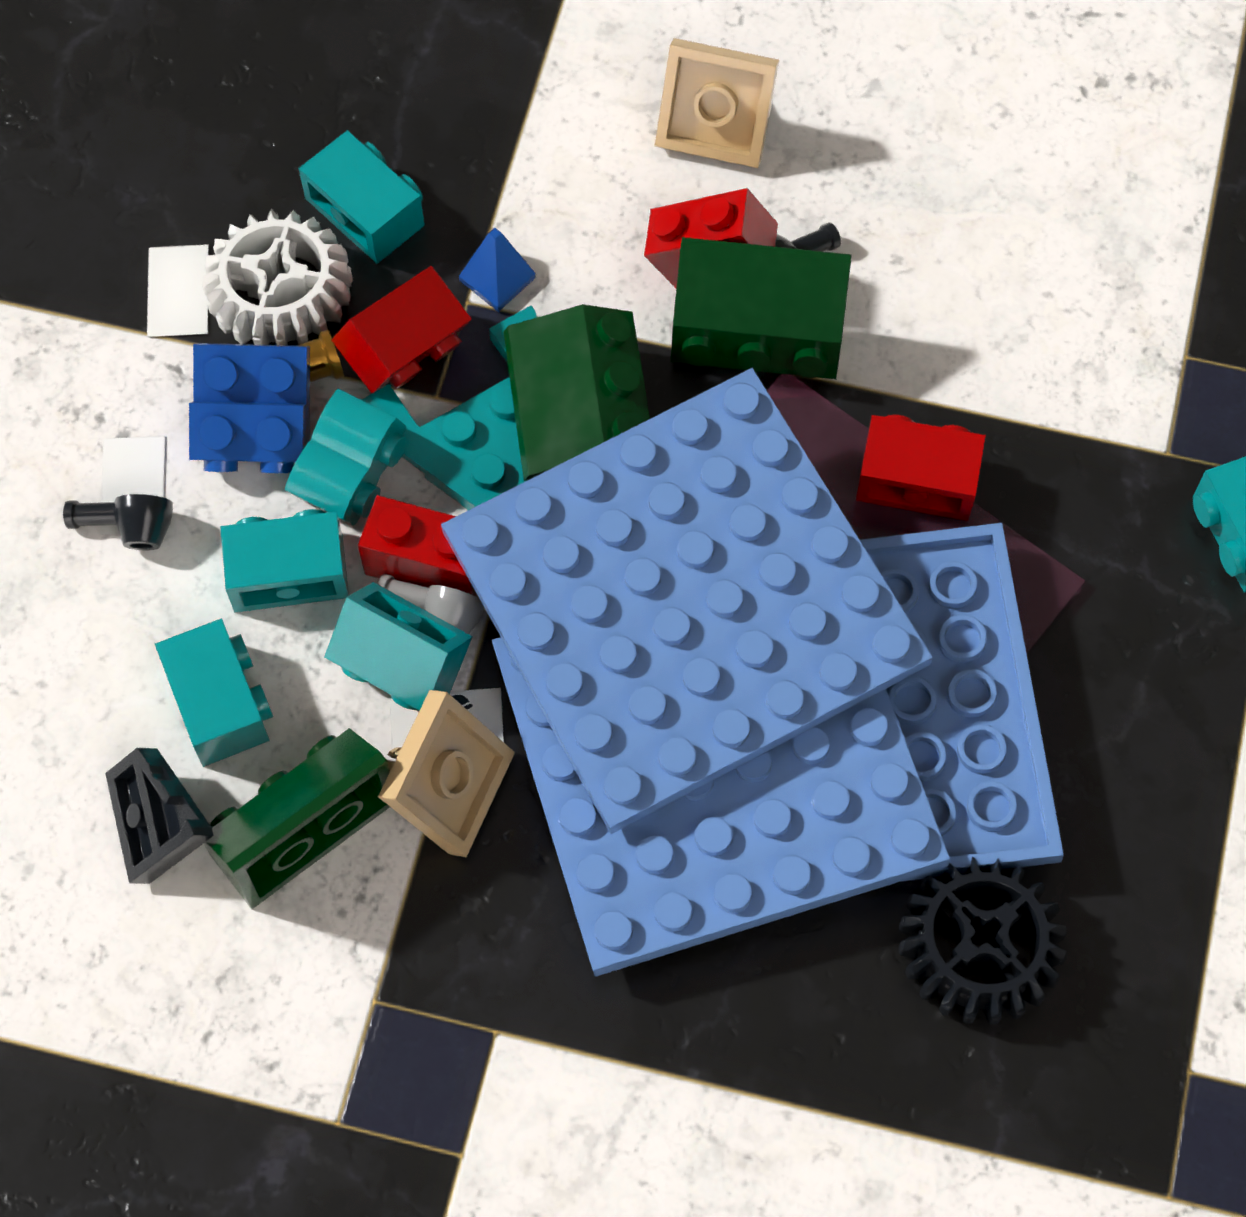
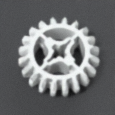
(264, 265)

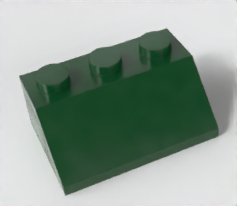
(760, 308)
(573, 383)
(299, 816)

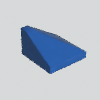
(497, 271)

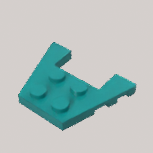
(471, 448)

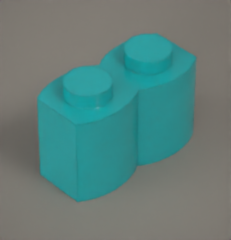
(347, 457)

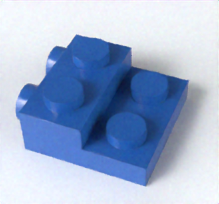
(249, 406)

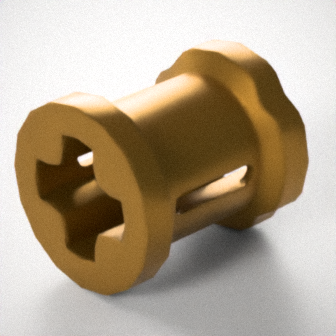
(323, 358)

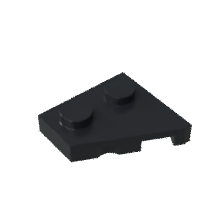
(153, 815)

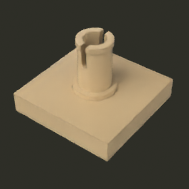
(716, 102)
(446, 773)

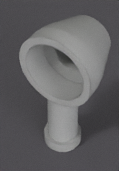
(446, 603)

